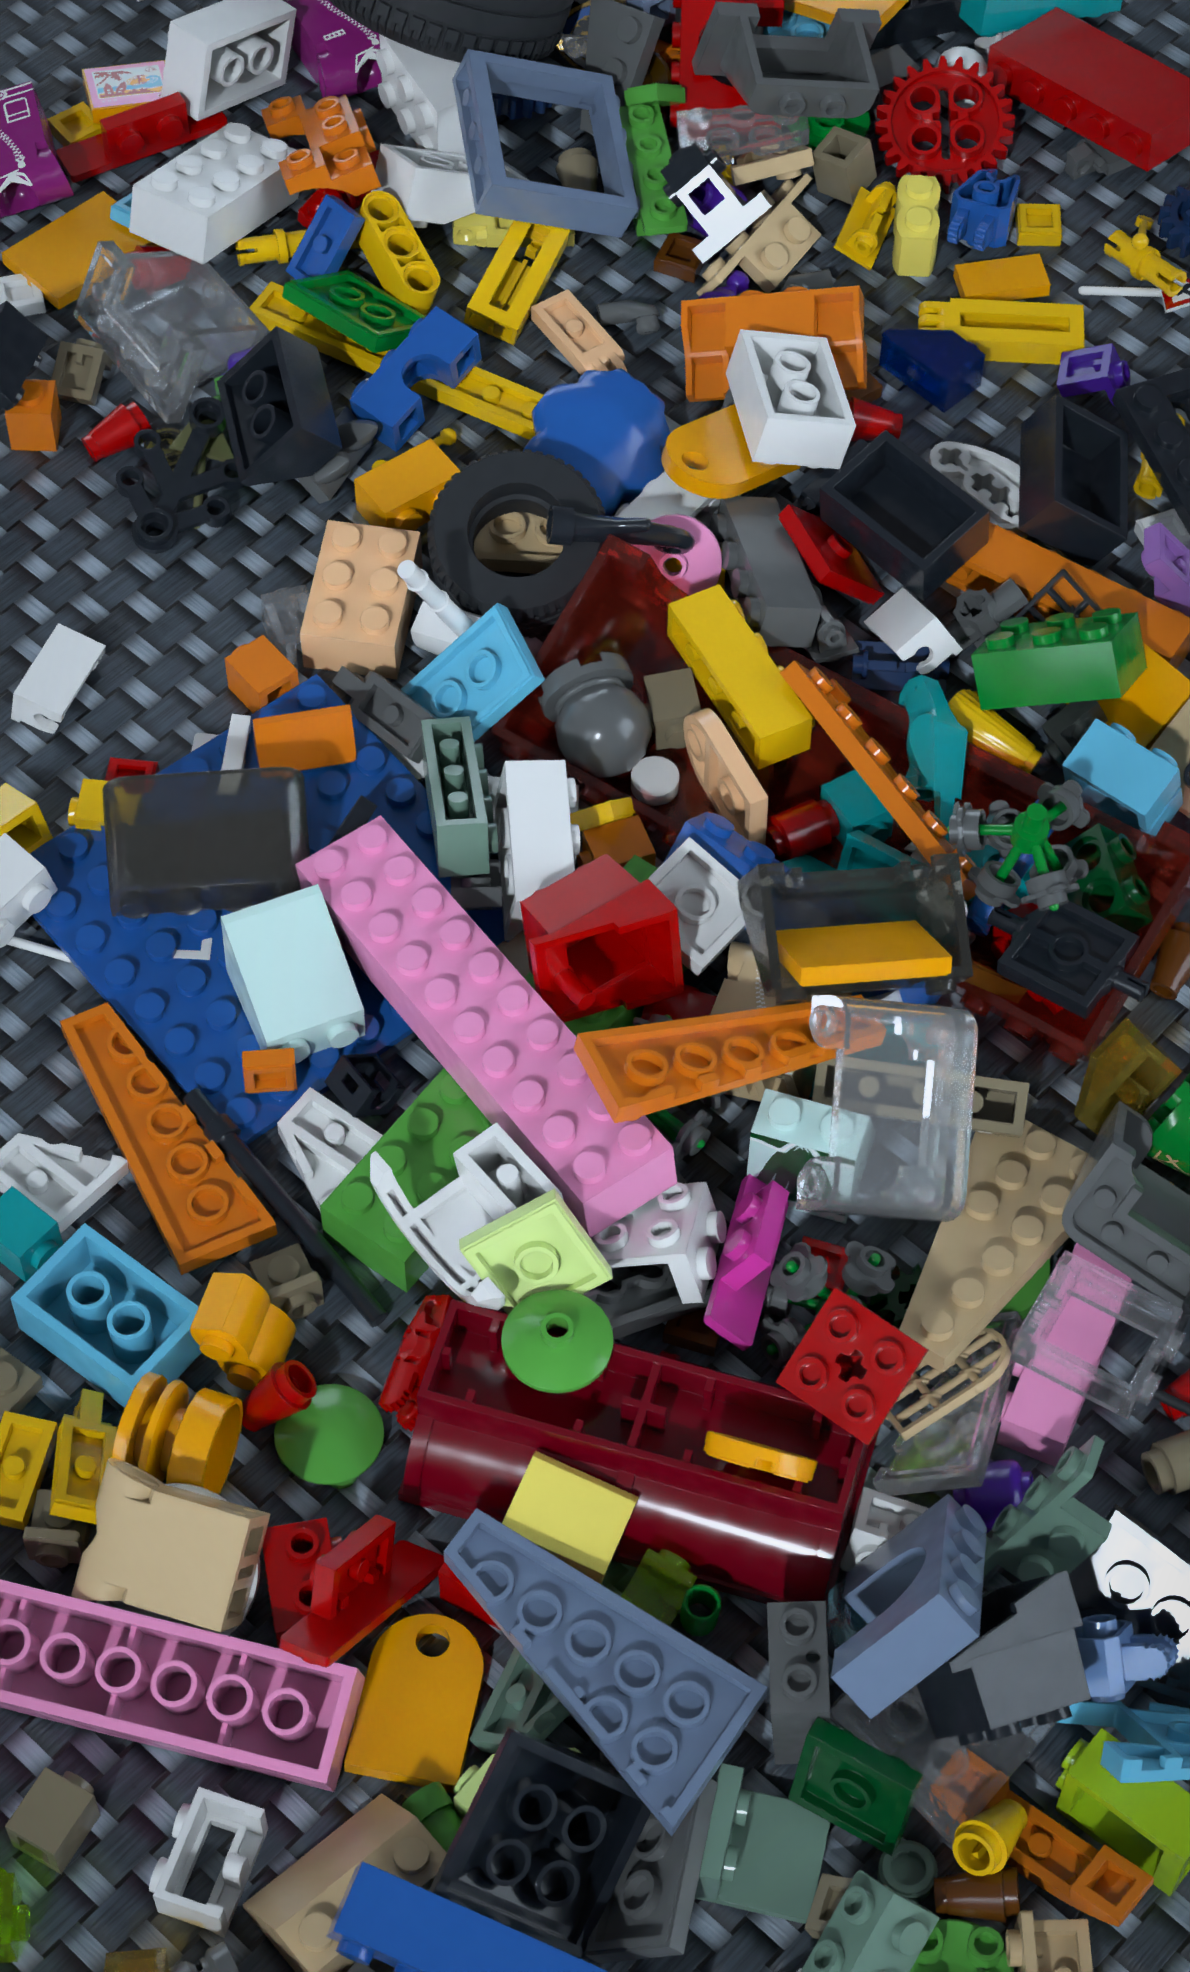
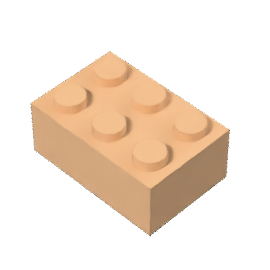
(358, 600)

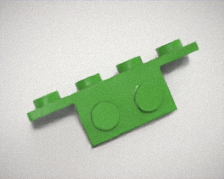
(649, 154)

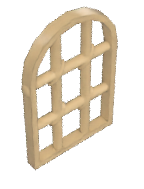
(967, 1372)

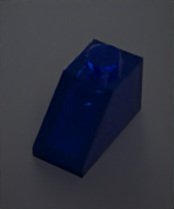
(933, 364)

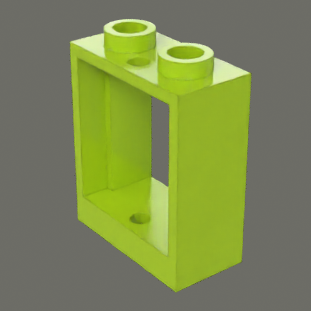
(1137, 1820)

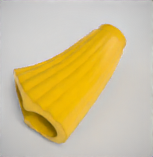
(993, 732)

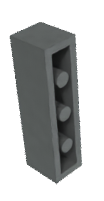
(766, 571)

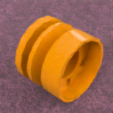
(176, 1439)

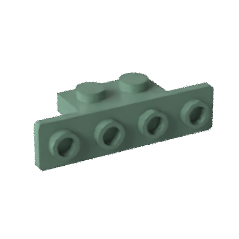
(1050, 1526)

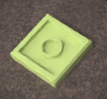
(536, 1251)

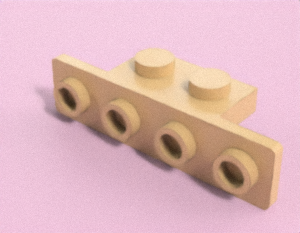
(773, 244)

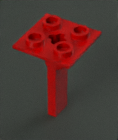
(852, 1366)

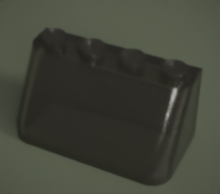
(203, 839)

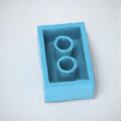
(107, 1315)

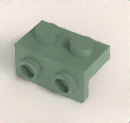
(872, 1931)

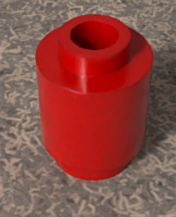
(801, 829)

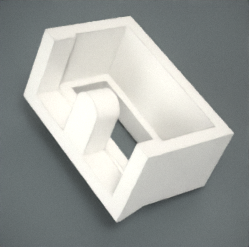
(191, 1830)

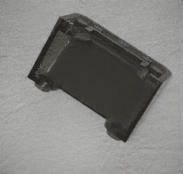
(905, 892)

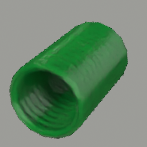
(704, 1595)

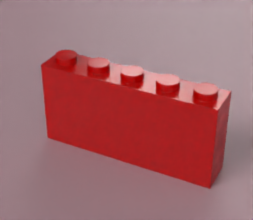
(1096, 87)

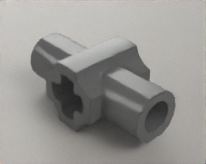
(982, 612)

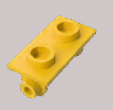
(867, 224)

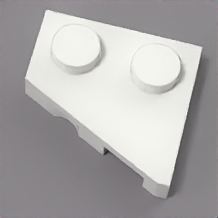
(57, 1176)

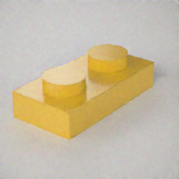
(24, 1458)

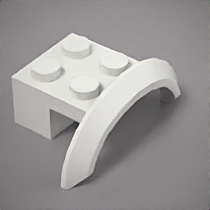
(490, 1184)

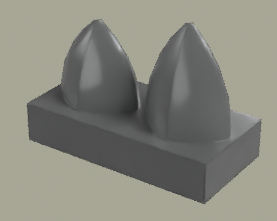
(356, 438)

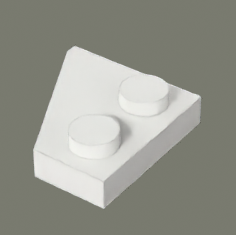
(324, 1142)

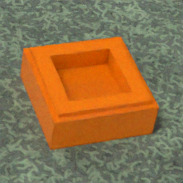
(269, 1070)

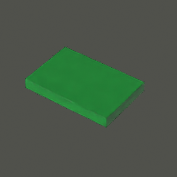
(354, 308)

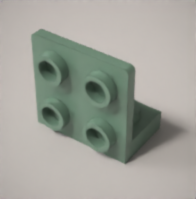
(761, 1851)

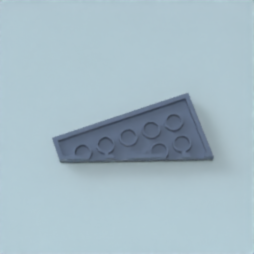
(631, 1682)

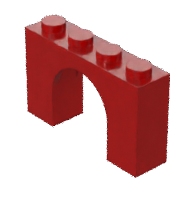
(703, 89)

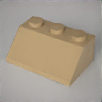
(304, 1898)

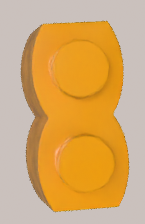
(241, 1328)

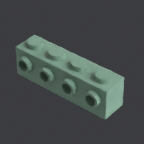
(458, 797)

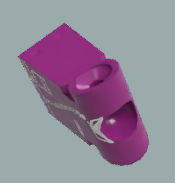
(335, 48)
(27, 154)

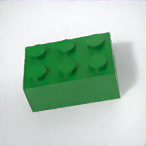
(1059, 660)

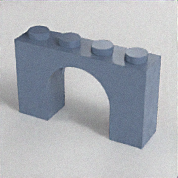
(918, 1603)

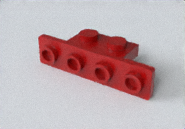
(136, 136)
(358, 1589)

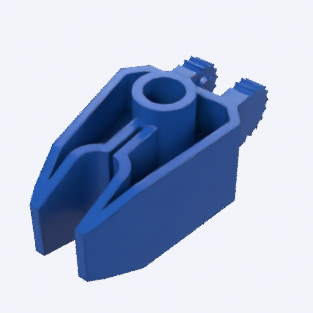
(983, 210)

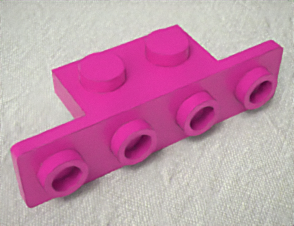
(747, 1261)

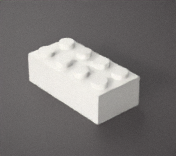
(212, 193)

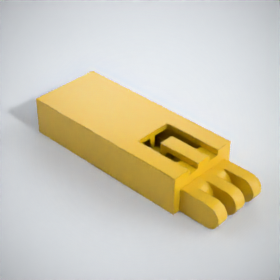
(511, 287)
(1009, 328)

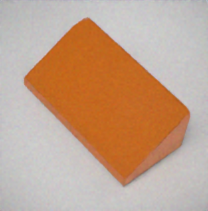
(306, 738)

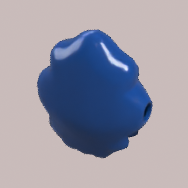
(606, 430)

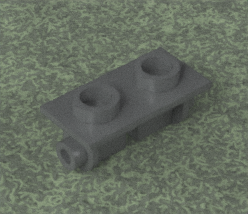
(831, 637)

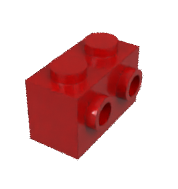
(288, 1559)

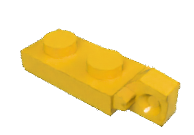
(81, 1459)

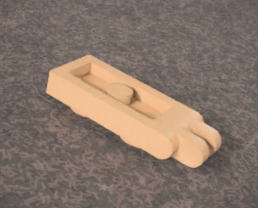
(577, 334)

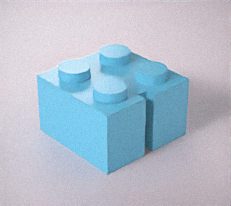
(1125, 777)

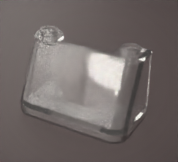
(895, 1110)

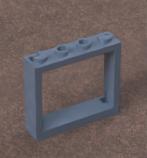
(533, 201)

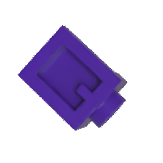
(1092, 371)

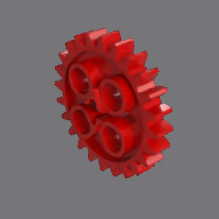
(985, 122)

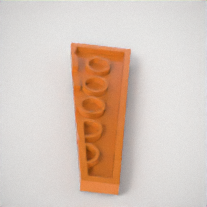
(829, 706)
(692, 1058)
(179, 1172)

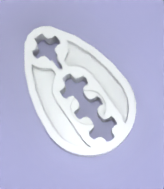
(982, 470)

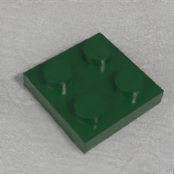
(855, 1785)

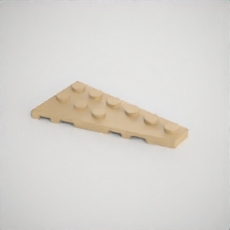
(996, 1241)

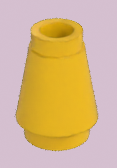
(988, 1838)

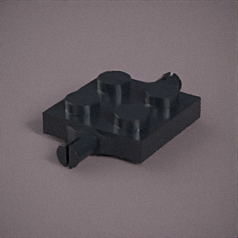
(1068, 956)

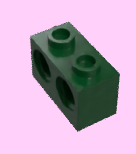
(1112, 883)

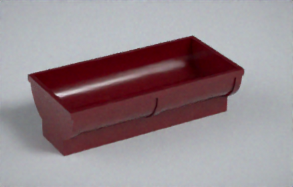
(647, 1435)

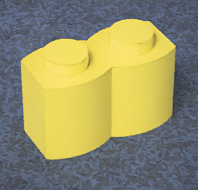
(916, 225)

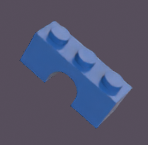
(434, 349)

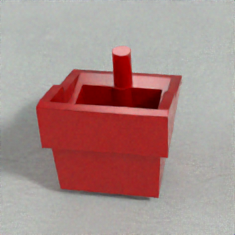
(602, 941)

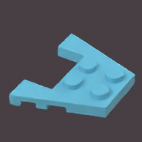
(1157, 1739)

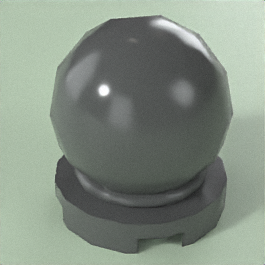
(597, 715)

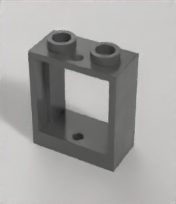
(797, 1674)

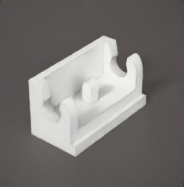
(908, 626)
(55, 678)

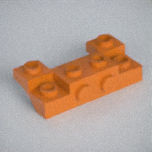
(337, 144)
(714, 324)

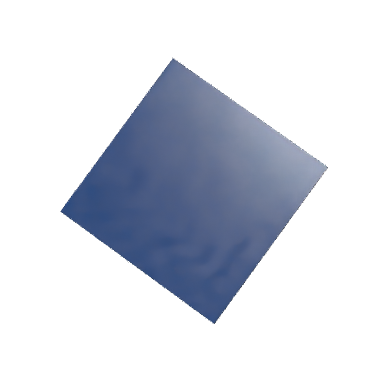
(188, 1006)

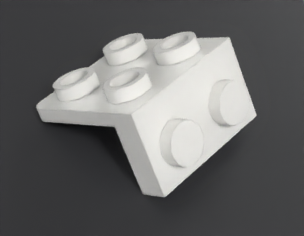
(671, 1229)

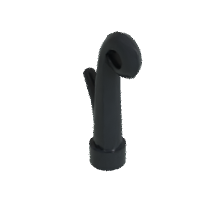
(567, 526)

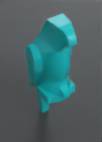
(934, 746)

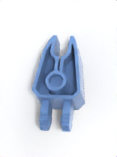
(1118, 1658)

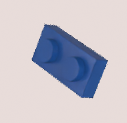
(326, 239)

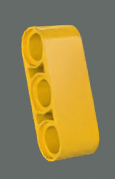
(397, 252)

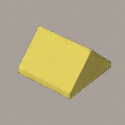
(570, 1514)

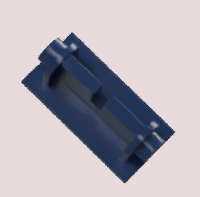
(882, 669)

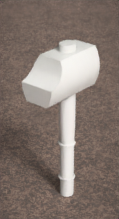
(439, 618)

